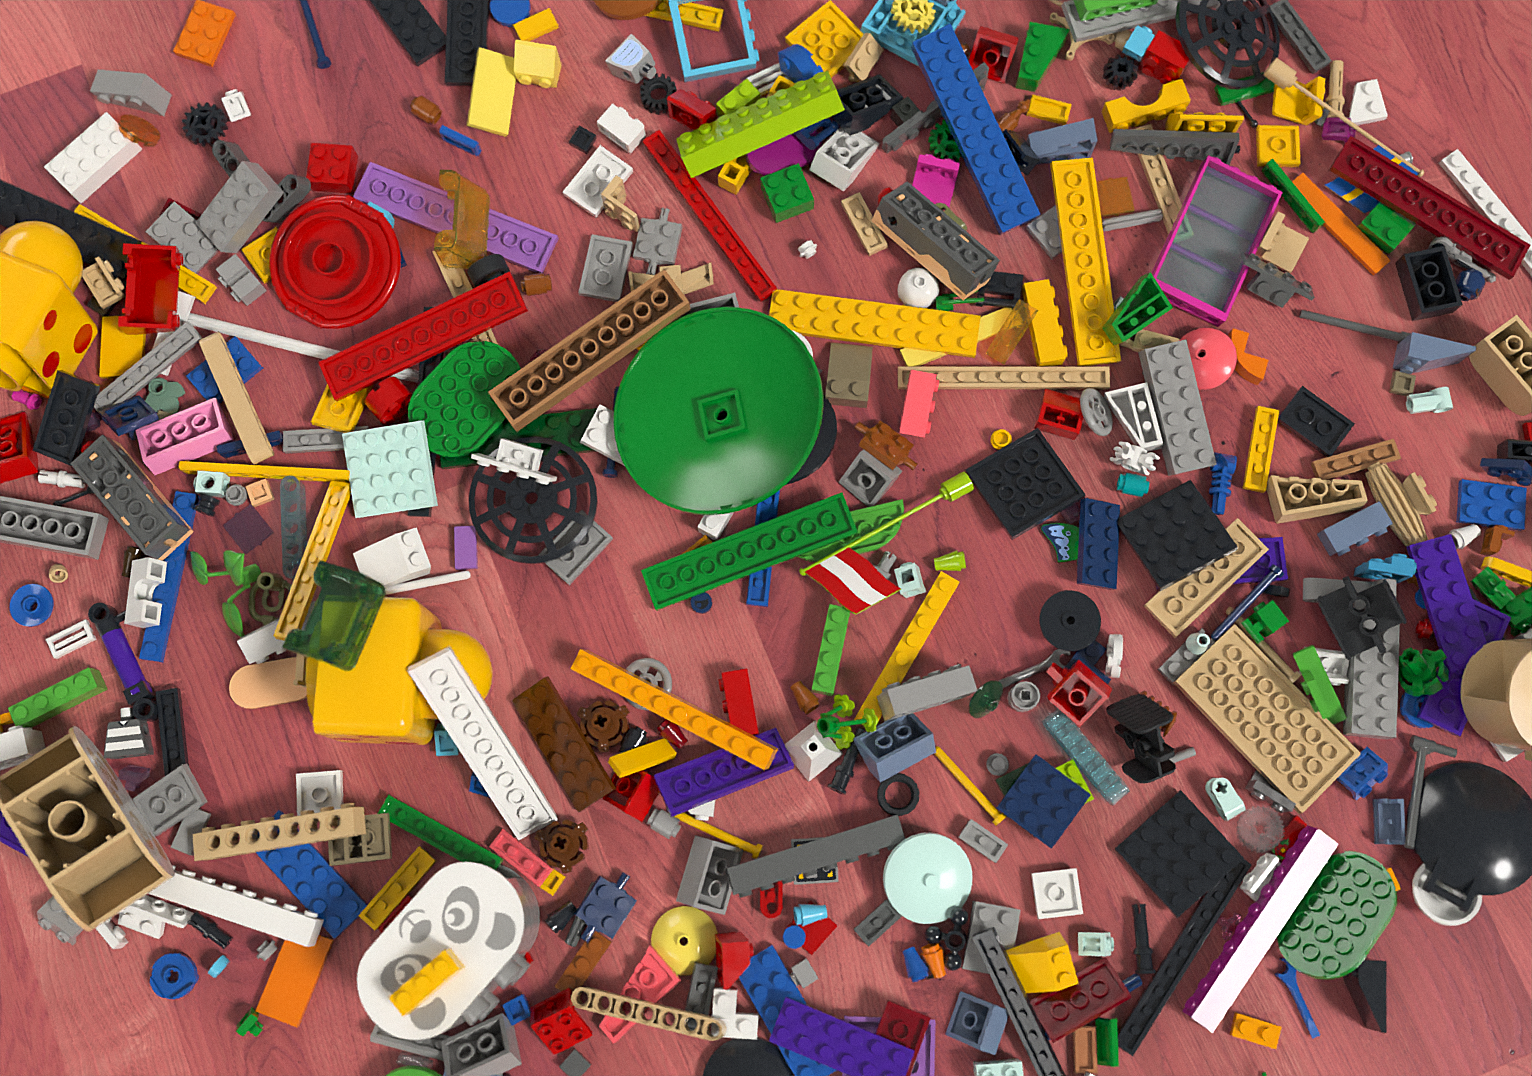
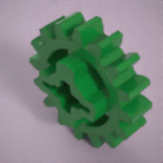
(945, 149)

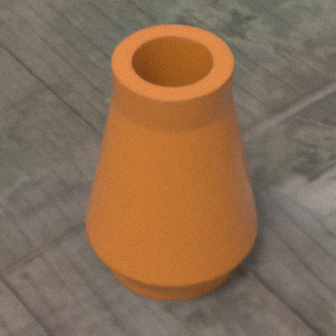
(934, 959)

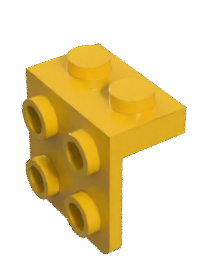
(1297, 106)

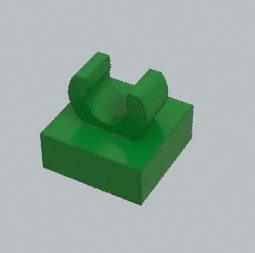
(249, 1023)

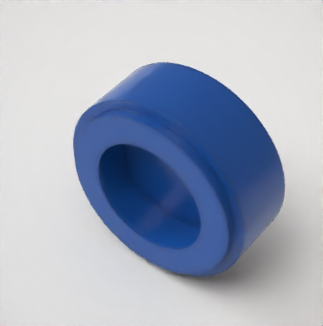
(794, 937)

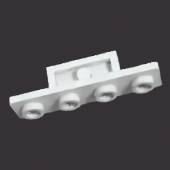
(517, 458)
(150, 915)

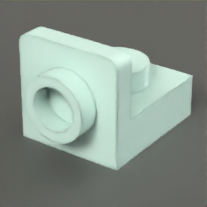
(1095, 943)

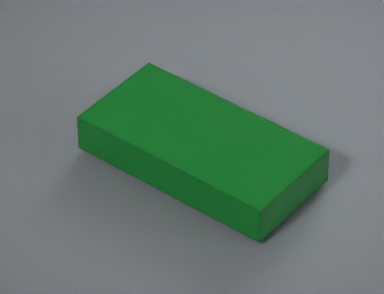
(1107, 1041)

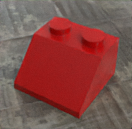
(994, 50)
(690, 110)
(633, 794)
(732, 956)

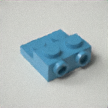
(1395, 567)

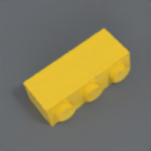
(426, 982)

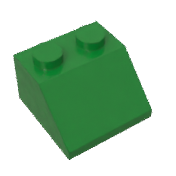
(1386, 227)

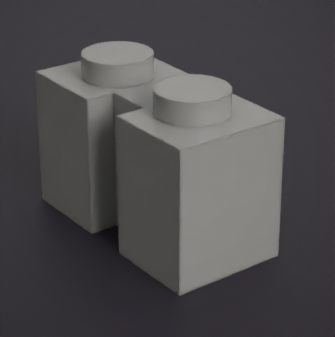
(240, 279)

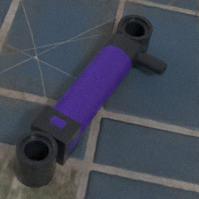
(137, 689)

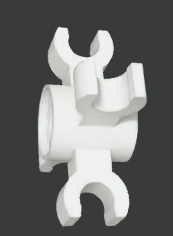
(1134, 458)

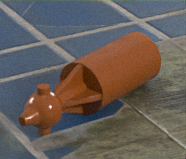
(1011, 119)

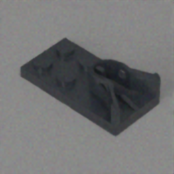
(66, 417)

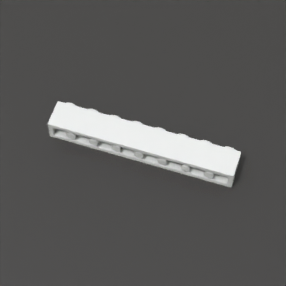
(241, 907)

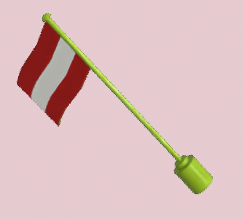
(853, 578)

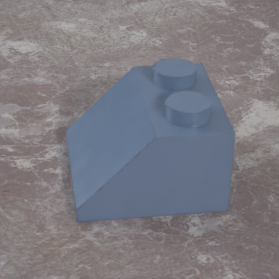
(977, 1023)

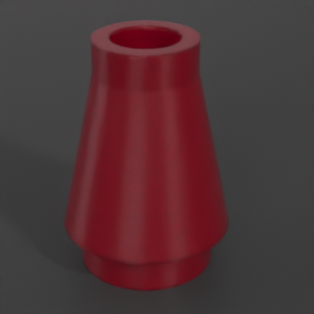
(672, 733)

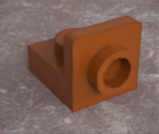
(1492, 539)

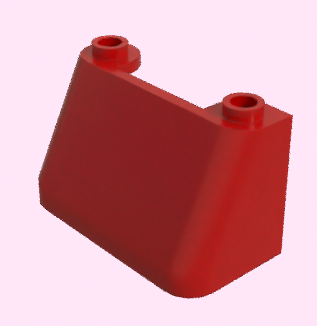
(151, 289)

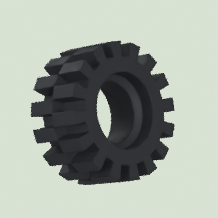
(652, 84)

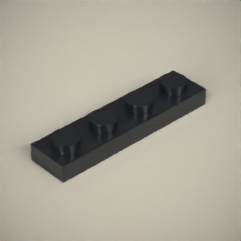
(171, 729)

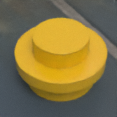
(1000, 439)

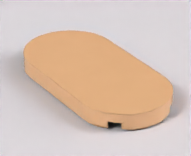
(266, 684)

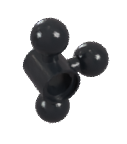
(934, 935)

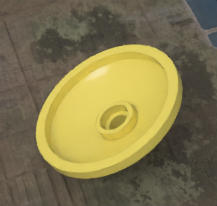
(687, 923)

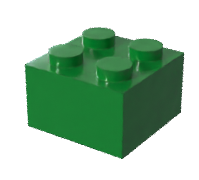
(787, 193)

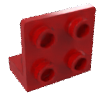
(558, 1022)

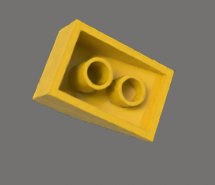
(1043, 964)

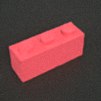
(918, 403)

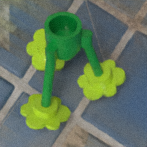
(831, 726)

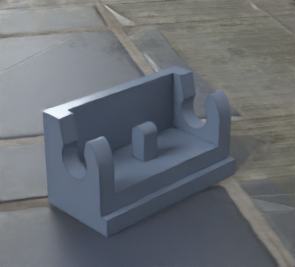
(1389, 821)

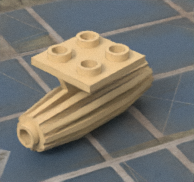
(1402, 502)

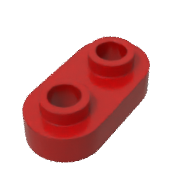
(772, 895)

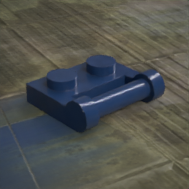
(812, 142)

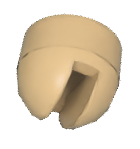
(62, 575)

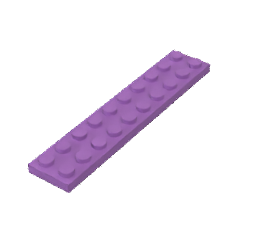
(433, 210)

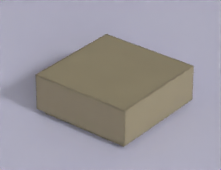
(1402, 383)

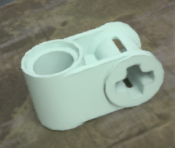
(1226, 801)

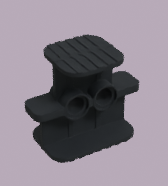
(1348, 622)
(1140, 728)

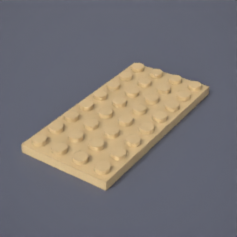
(1267, 718)

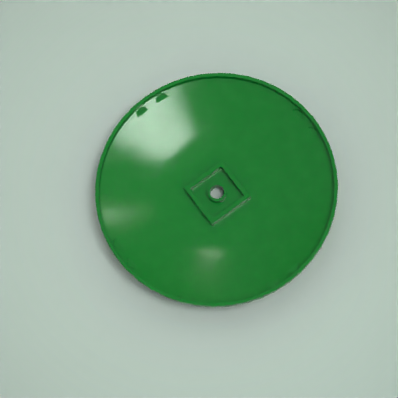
(691, 374)

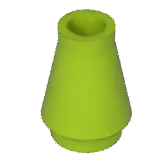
(950, 562)

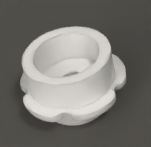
(807, 249)

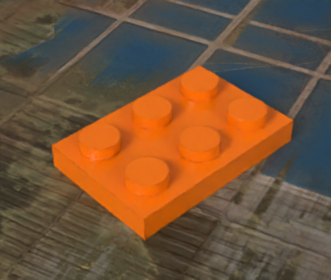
(204, 33)

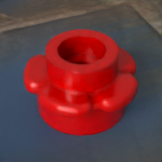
(1424, 629)

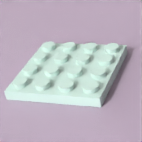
(389, 469)

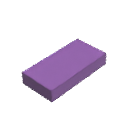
(465, 547)

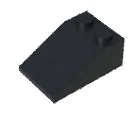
(865, 103)
(1369, 993)

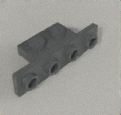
(1274, 284)

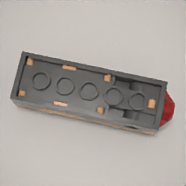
(934, 239)
(131, 497)

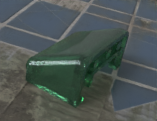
(339, 617)

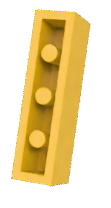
(1044, 327)

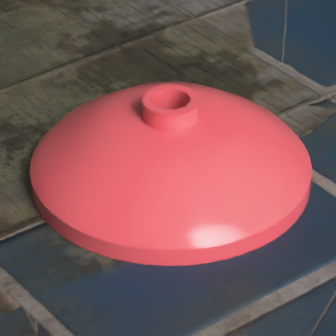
(1219, 358)

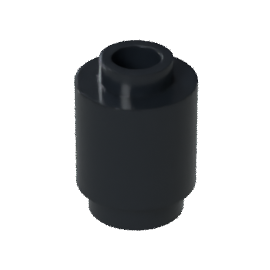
(633, 739)

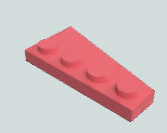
(649, 982)

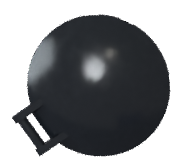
(1473, 832)

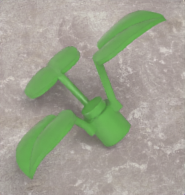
(239, 575)

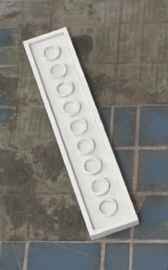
(482, 742)

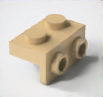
(863, 58)
(102, 283)

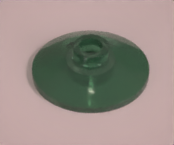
(985, 699)

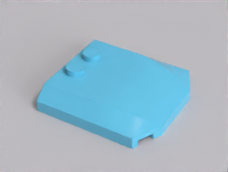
(894, 39)

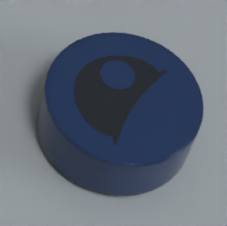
(701, 603)

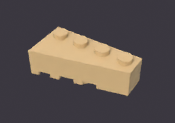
(1309, 498)

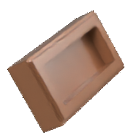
(1085, 1050)

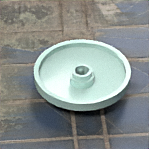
(927, 877)

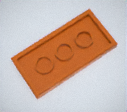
(293, 980)

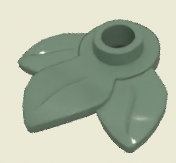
(165, 399)

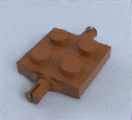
(886, 445)

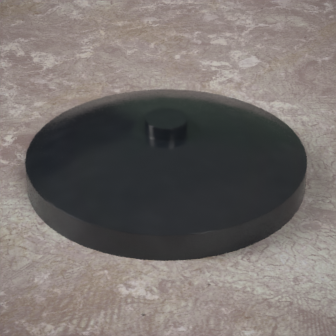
(747, 1058)

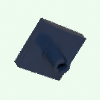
(129, 416)

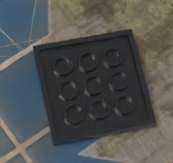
(1025, 483)
(1176, 535)
(1179, 854)

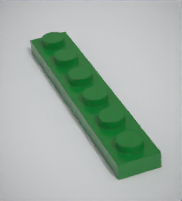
(438, 834)

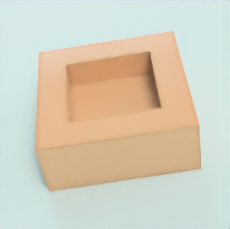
(260, 492)

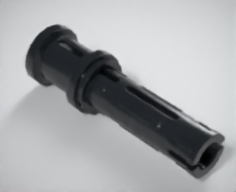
(844, 771)
(1142, 951)

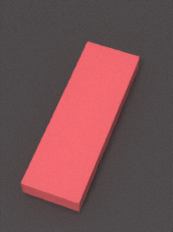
(521, 857)

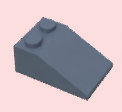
(1426, 352)

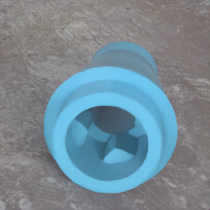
(806, 913)

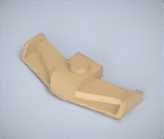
(686, 282)

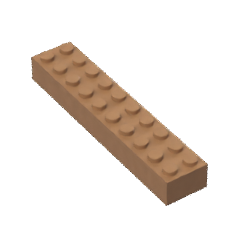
(590, 350)

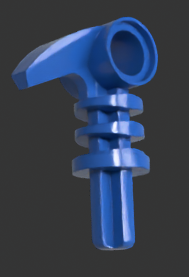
(1224, 470)

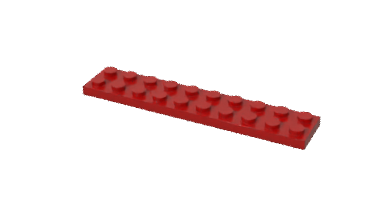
(423, 336)

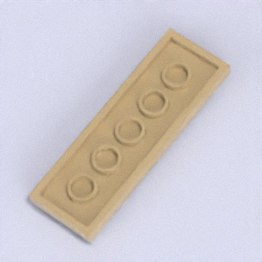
(1188, 598)

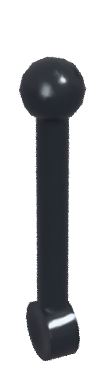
(1253, 123)
(59, 503)

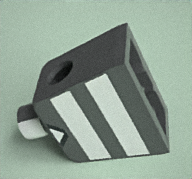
(127, 737)

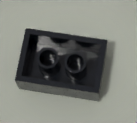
(1428, 283)

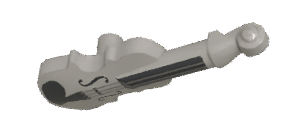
(1460, 258)

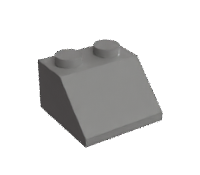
(869, 478)

